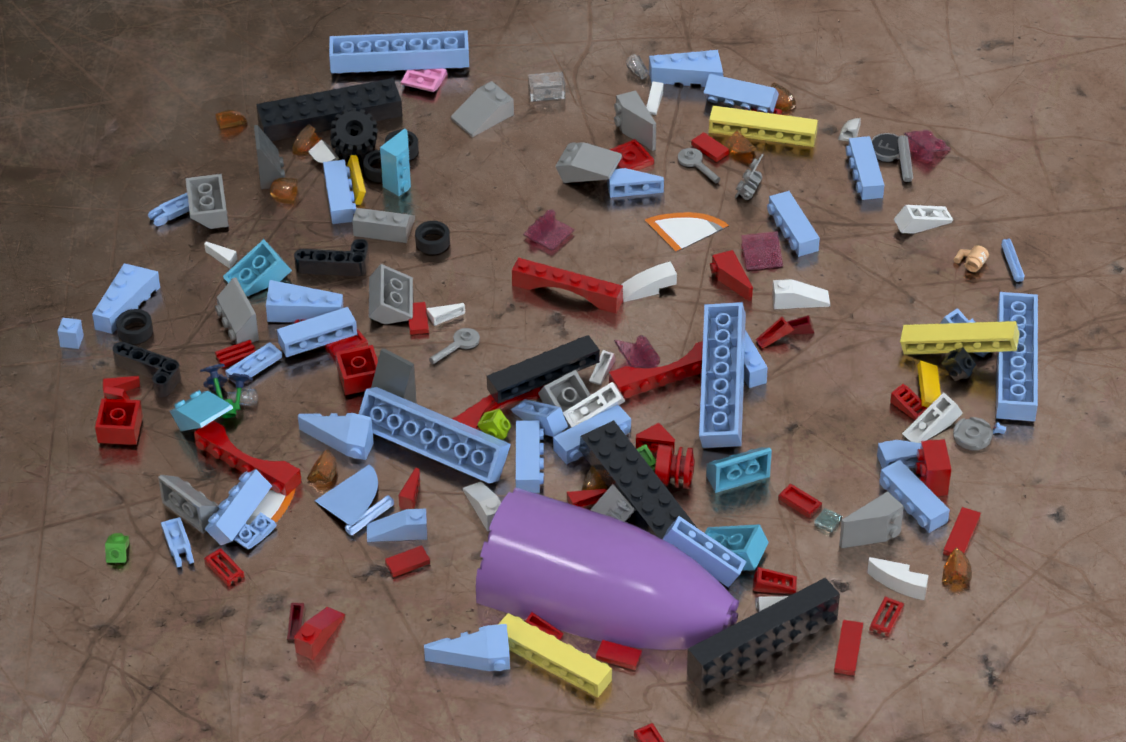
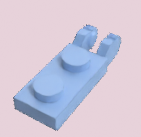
(169, 210)
(177, 540)

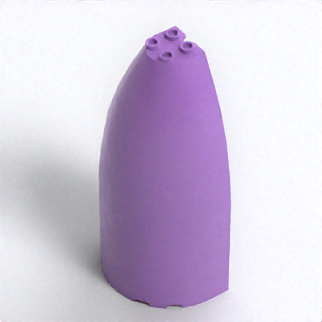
(597, 577)

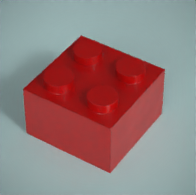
(356, 368)
(118, 421)
(934, 466)

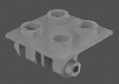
(751, 181)
(614, 504)

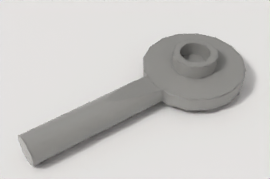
(692, 157)
(463, 338)

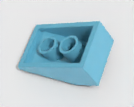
(258, 269)
(199, 410)
(743, 540)

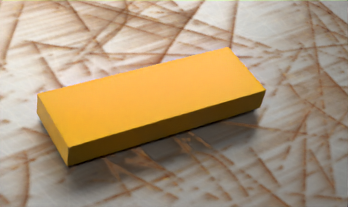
(357, 179)
(928, 383)

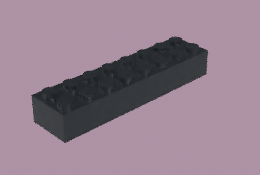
(291, 115)
(625, 468)
(762, 634)

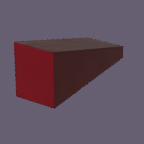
(802, 326)
(296, 619)

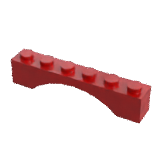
(601, 293)
(638, 380)
(473, 414)
(279, 474)

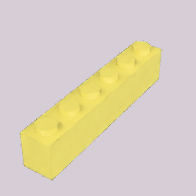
(763, 126)
(952, 336)
(557, 656)

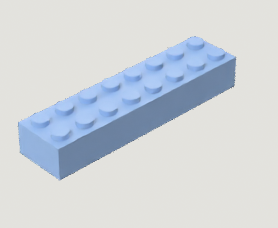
(399, 51)
(1018, 369)
(722, 375)
(435, 435)

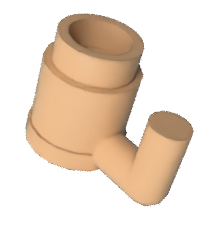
(975, 257)

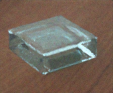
(828, 520)

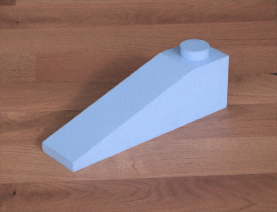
(346, 434)
(480, 650)

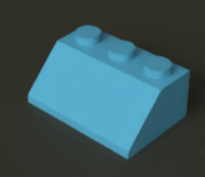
(396, 164)
(739, 469)

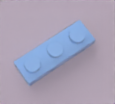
(256, 361)

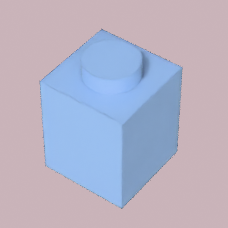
(70, 333)

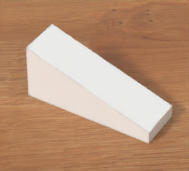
(655, 97)
(222, 254)
(444, 313)
(601, 369)

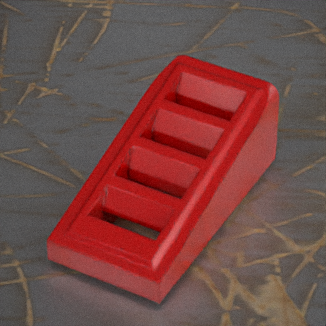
(903, 394)
(409, 492)
(762, 582)

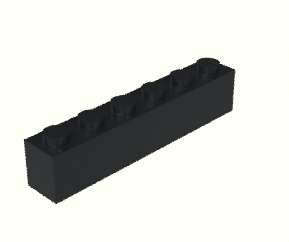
(542, 369)

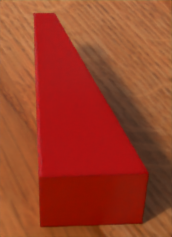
(774, 332)
(125, 383)
(585, 497)
(544, 626)

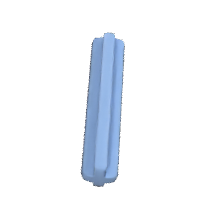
(1012, 260)
(372, 513)

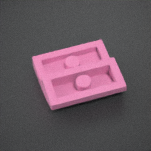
(424, 79)

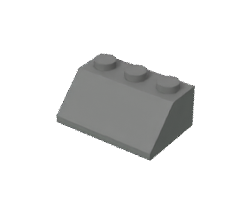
(207, 200)
(382, 225)
(390, 295)
(237, 313)
(186, 501)

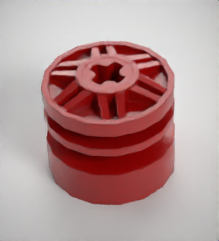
(674, 466)

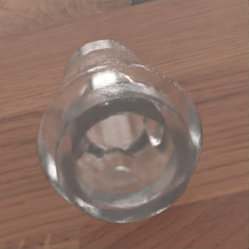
(637, 66)
(248, 396)

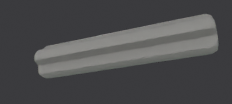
(905, 158)

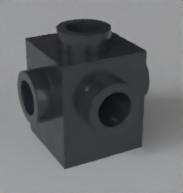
(959, 364)

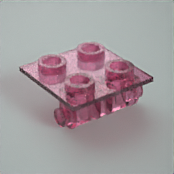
(925, 144)
(548, 231)
(761, 250)
(639, 354)

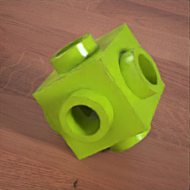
(495, 424)

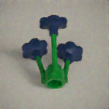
(217, 381)

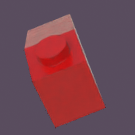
(730, 273)
(317, 632)

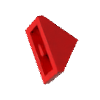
(653, 437)

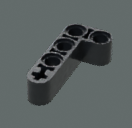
(334, 261)
(162, 369)

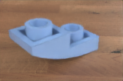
(255, 532)

